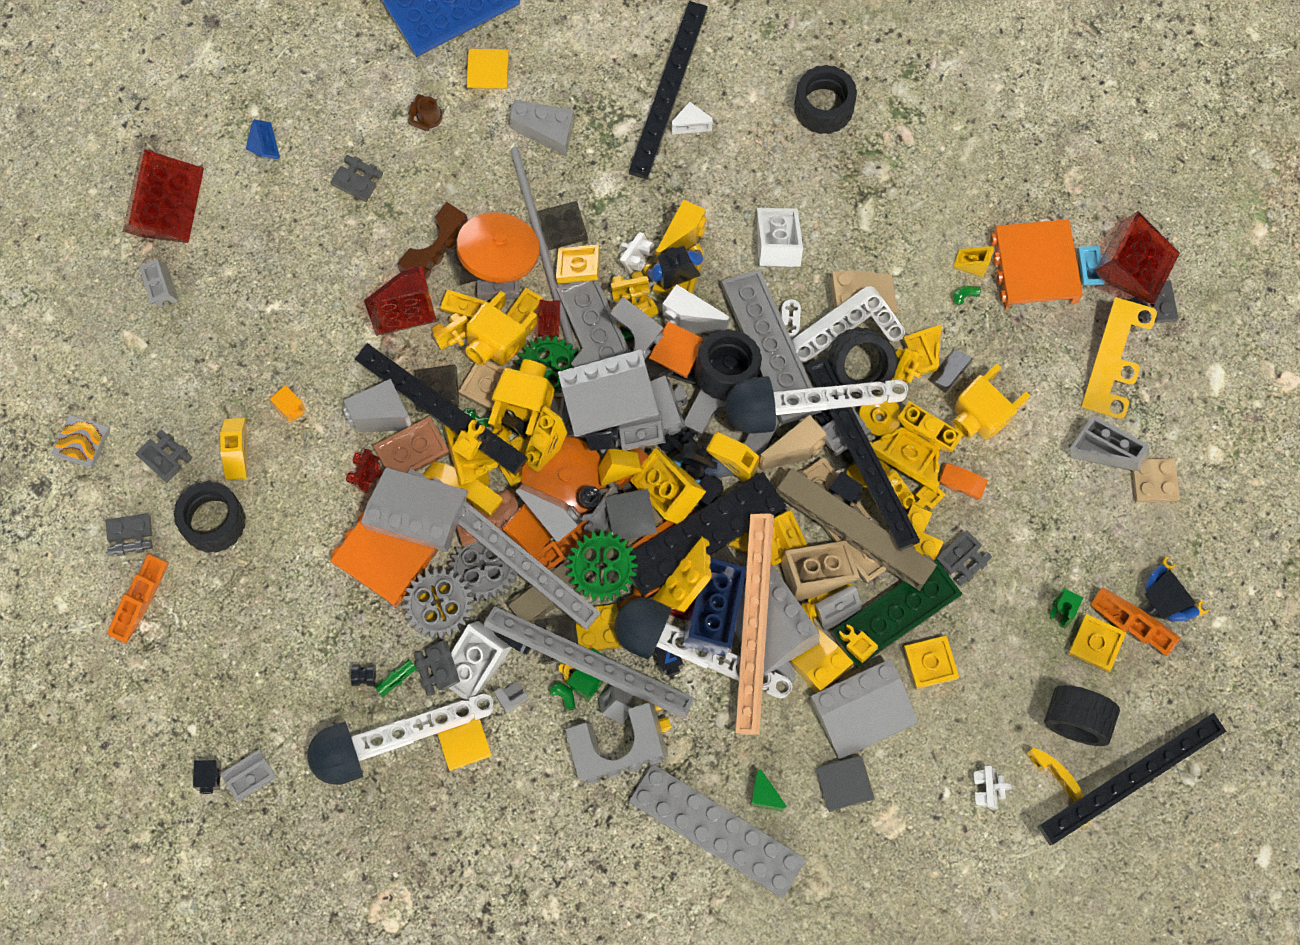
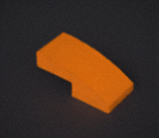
(962, 480)

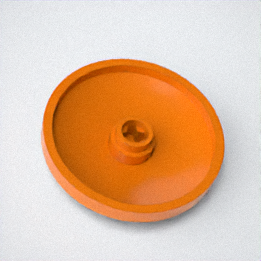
(497, 247)
(567, 473)

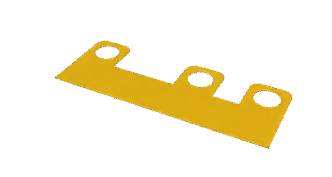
(1109, 361)

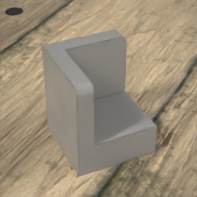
(511, 697)
(615, 704)

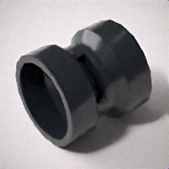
(585, 499)
(363, 675)

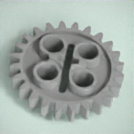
(484, 586)
(457, 596)

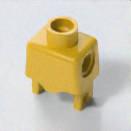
(495, 334)
(523, 393)
(984, 408)

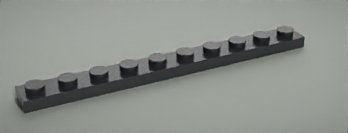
(668, 90)
(439, 407)
(866, 461)
(1131, 779)

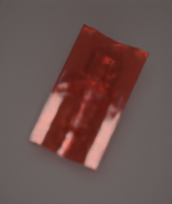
(549, 318)
(366, 472)

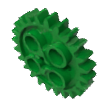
(558, 352)
(582, 566)

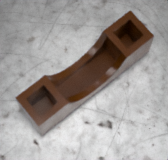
(449, 222)

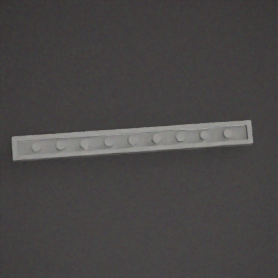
(527, 566)
(589, 662)

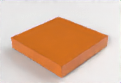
(677, 349)
(527, 531)

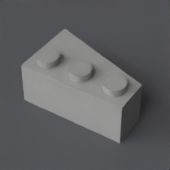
(543, 123)
(1109, 446)

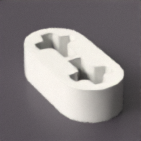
(795, 319)

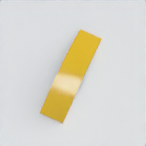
(478, 494)
(1043, 760)

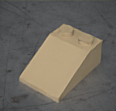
(848, 283)
(795, 446)
(818, 569)

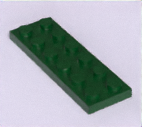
(900, 611)

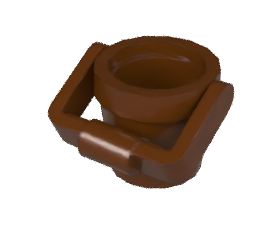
(427, 113)

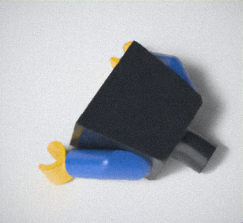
(675, 266)
(1169, 596)

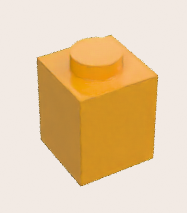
(288, 404)

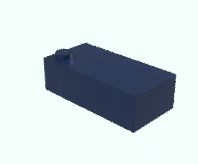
(715, 610)

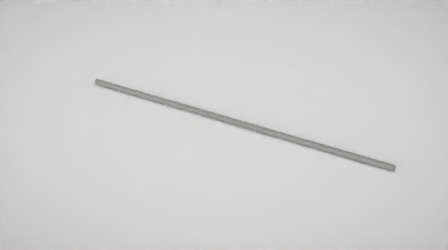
(544, 253)

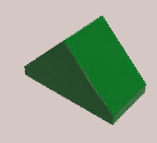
(765, 794)

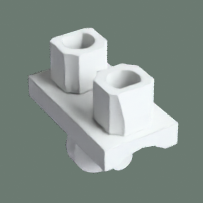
(634, 251)
(989, 798)

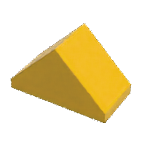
(974, 260)
(618, 465)

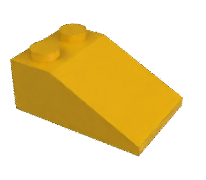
(685, 228)
(669, 486)
(822, 664)

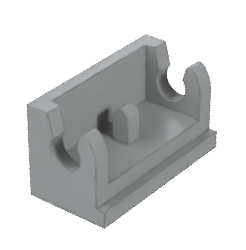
(158, 283)
(600, 518)

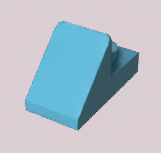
(1088, 260)

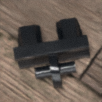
(678, 440)
(695, 462)

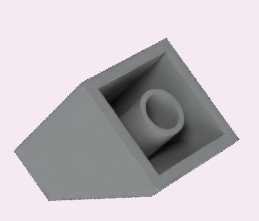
(377, 409)

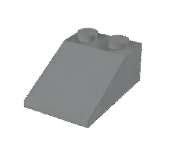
(552, 512)

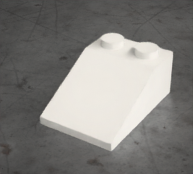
(779, 237)
(692, 313)
(477, 659)

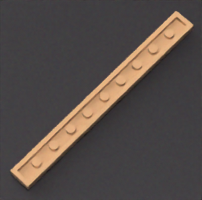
(754, 624)

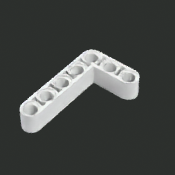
(848, 321)

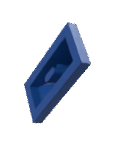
(262, 140)

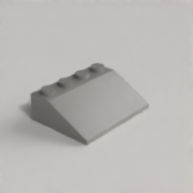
(608, 393)
(414, 509)
(788, 626)
(864, 709)

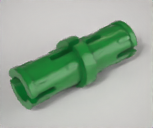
(395, 678)

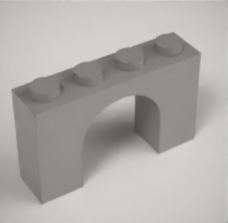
(643, 328)
(667, 405)
(706, 408)
(647, 747)

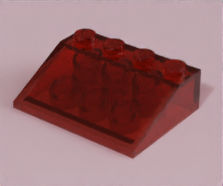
(163, 198)
(1137, 259)
(401, 303)

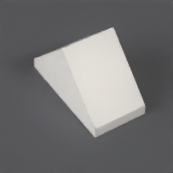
(691, 120)

